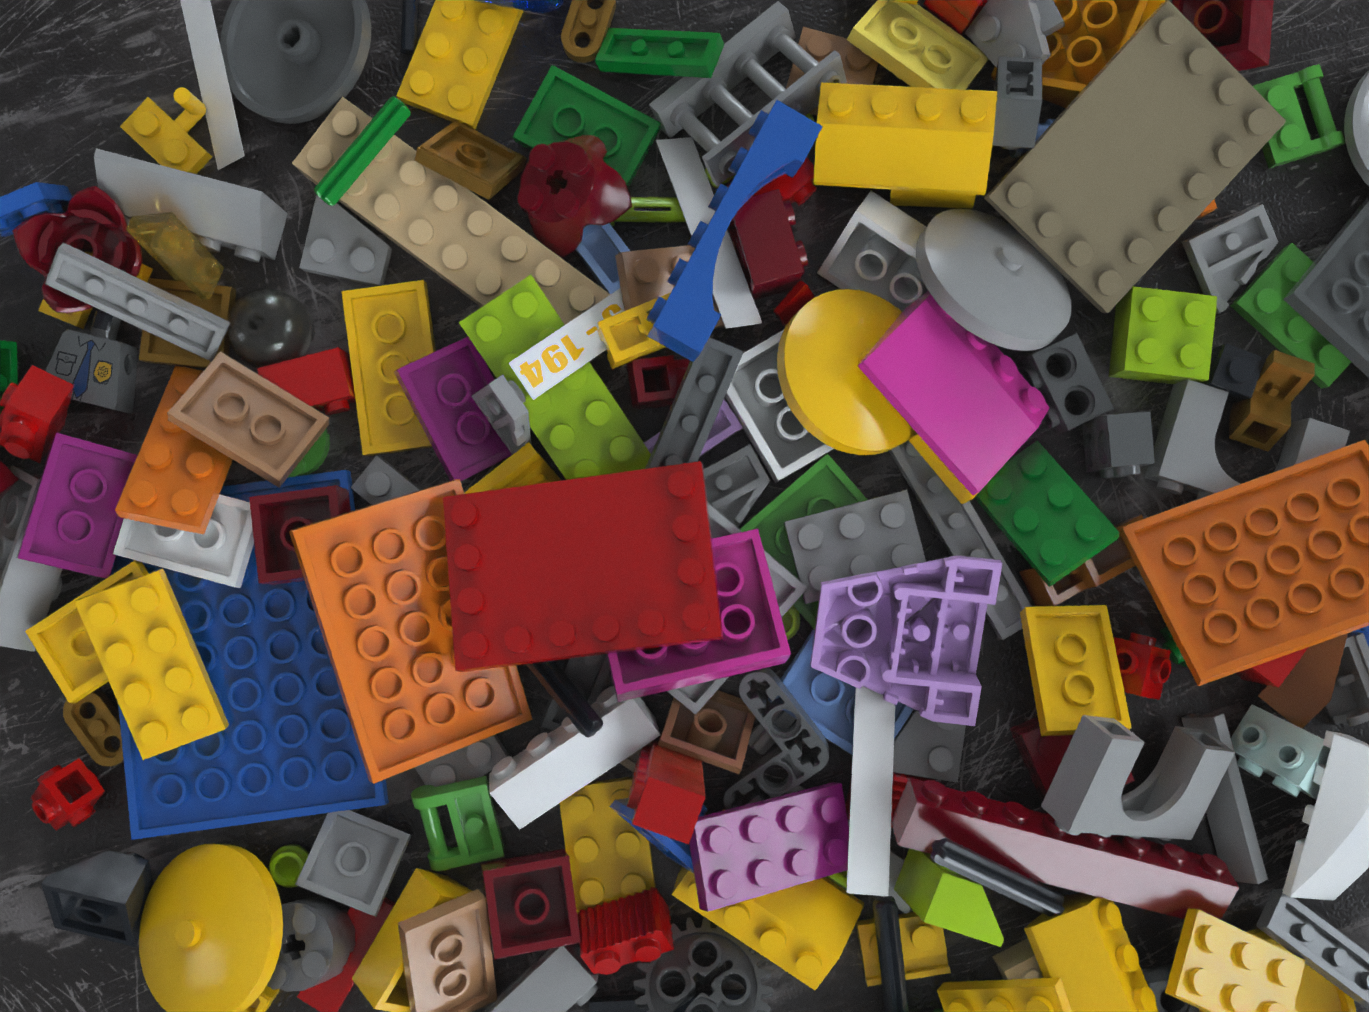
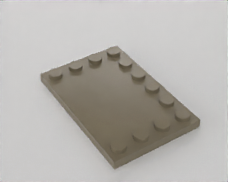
(1135, 157)

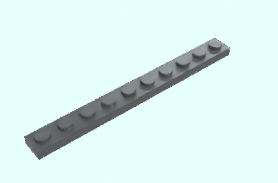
(678, 443)

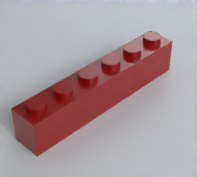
(667, 792)

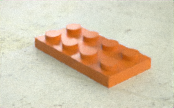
(175, 472)

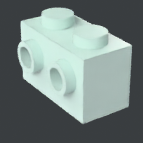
(1280, 750)

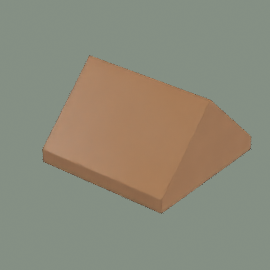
(714, 734)

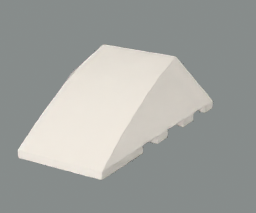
(1338, 824)

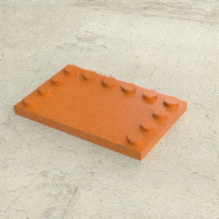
(1262, 564)
(389, 634)

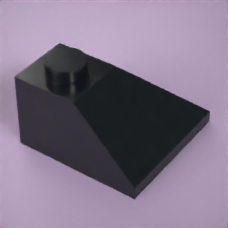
(101, 896)

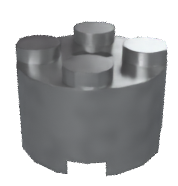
(313, 944)

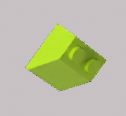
(947, 898)

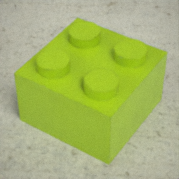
(1163, 336)

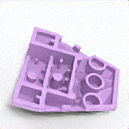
(910, 633)

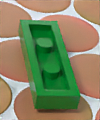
(660, 52)

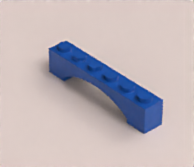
(778, 149)

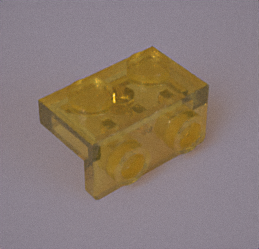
(177, 251)

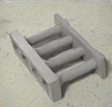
(740, 59)

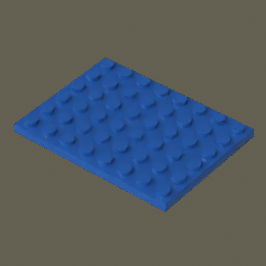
(288, 725)

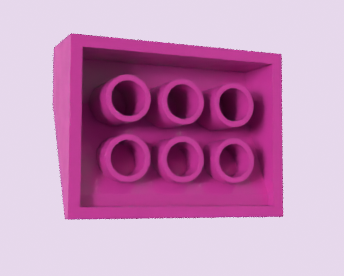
(954, 391)
(750, 628)

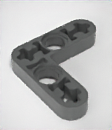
(787, 753)

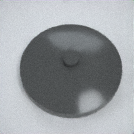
(294, 55)

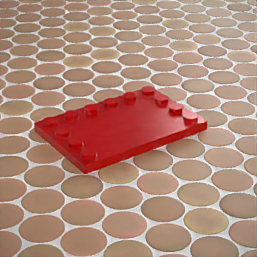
(581, 567)

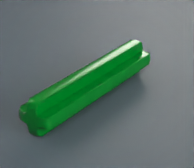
(362, 151)

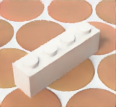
(566, 760)

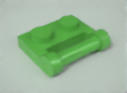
(1292, 139)
(471, 818)

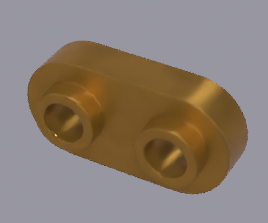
(589, 24)
(96, 731)

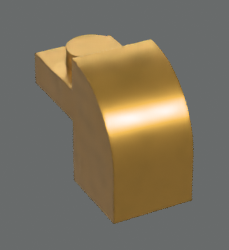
(1267, 414)

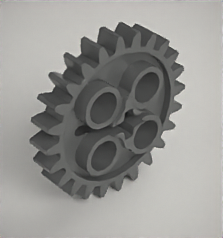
(680, 965)

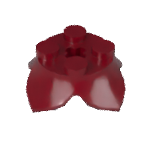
(591, 196)
(90, 225)

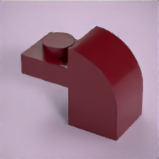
(655, 380)

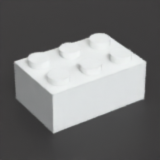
(765, 415)

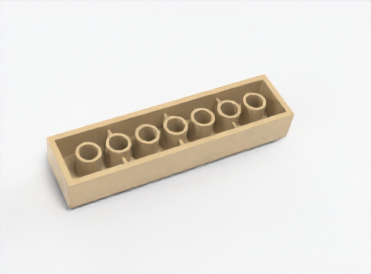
(443, 221)

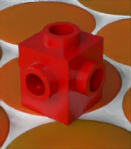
(1142, 665)
(66, 795)

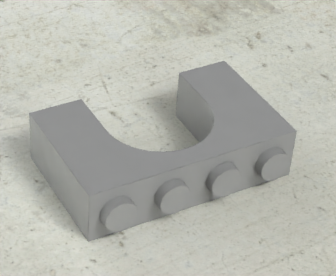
(1187, 442)
(1165, 806)

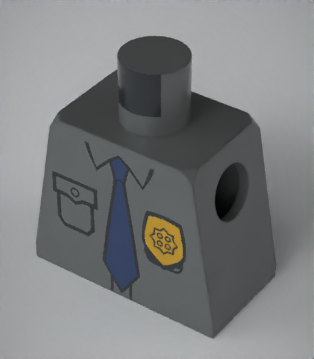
(97, 365)

